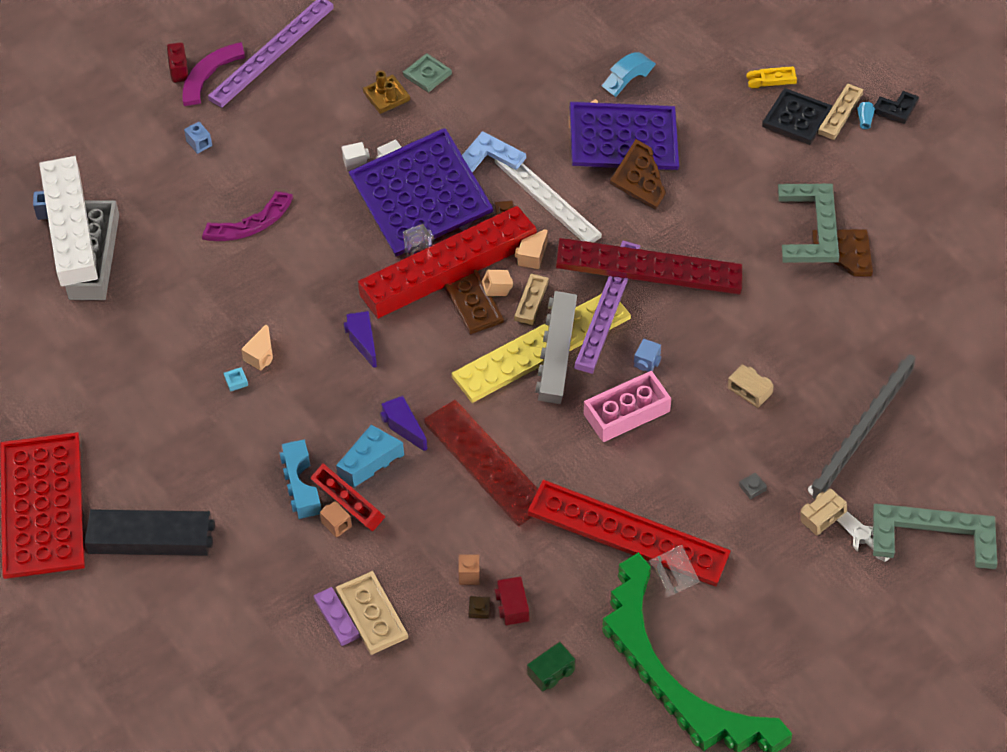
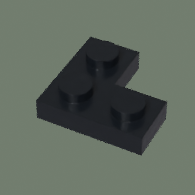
(898, 110)

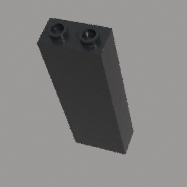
(149, 532)

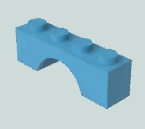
(306, 497)

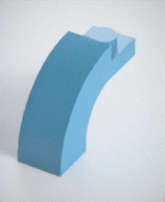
(626, 69)

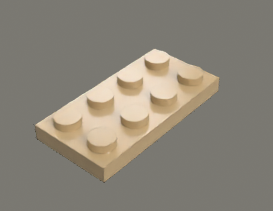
(371, 612)

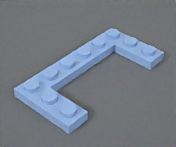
(493, 147)

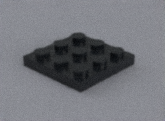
(796, 116)

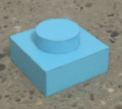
(235, 379)

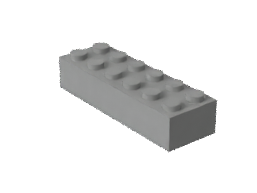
(103, 224)

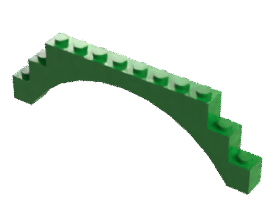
(701, 720)

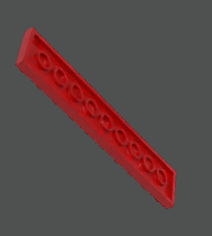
(624, 530)

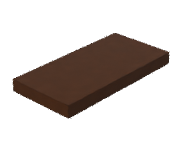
(472, 304)

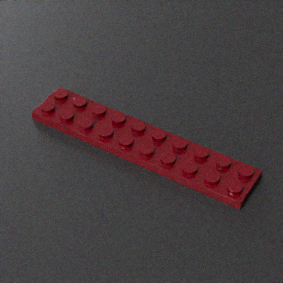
(649, 266)

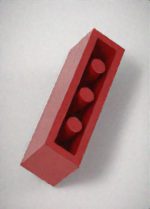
(347, 497)

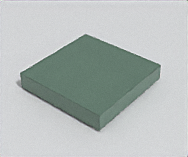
(427, 72)

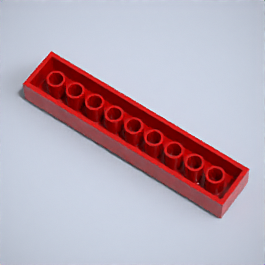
(445, 262)

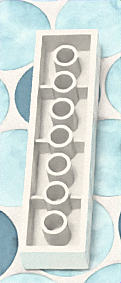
(68, 221)

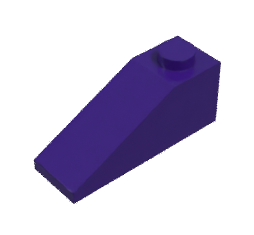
(360, 334)
(402, 421)

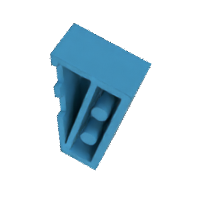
(369, 454)

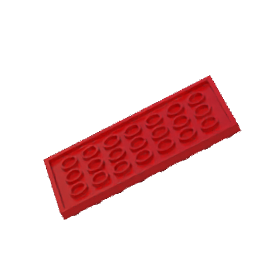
(41, 505)

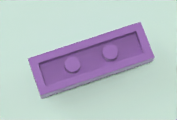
(336, 616)

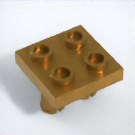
(386, 92)

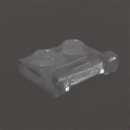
(680, 567)

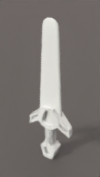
(860, 532)

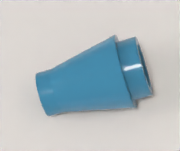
(865, 114)

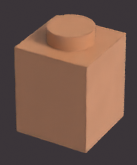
(335, 519)
(469, 570)

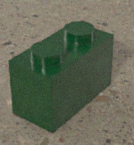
(551, 667)

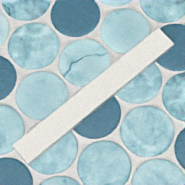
(552, 202)

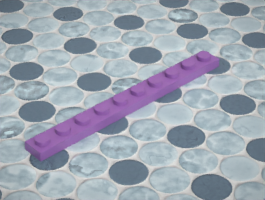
(270, 52)
(602, 320)

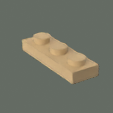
(531, 299)

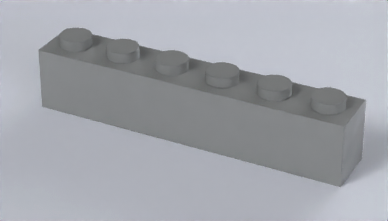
(557, 347)

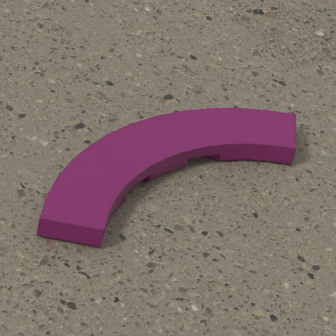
(205, 68)
(251, 225)

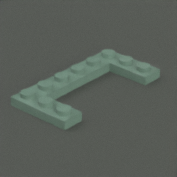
(827, 245)
(980, 526)

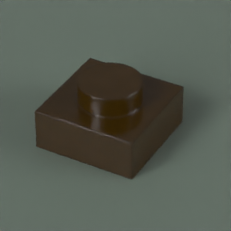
(479, 607)

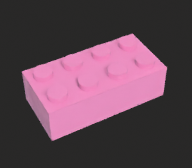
(627, 406)

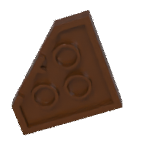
(640, 175)
(853, 251)

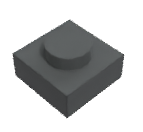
(752, 486)

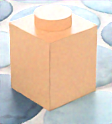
(497, 282)

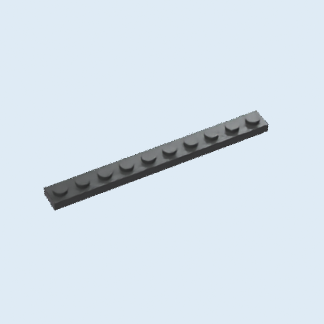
(867, 421)

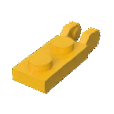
(771, 77)

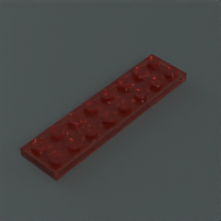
(483, 460)

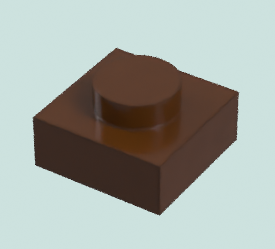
(503, 206)

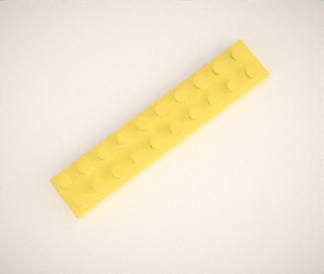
(523, 354)

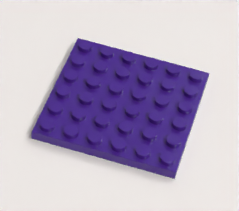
(420, 186)

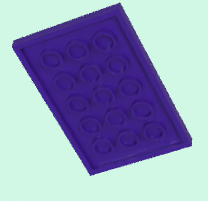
(606, 132)

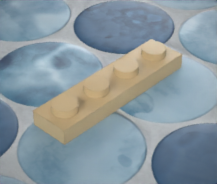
(840, 111)

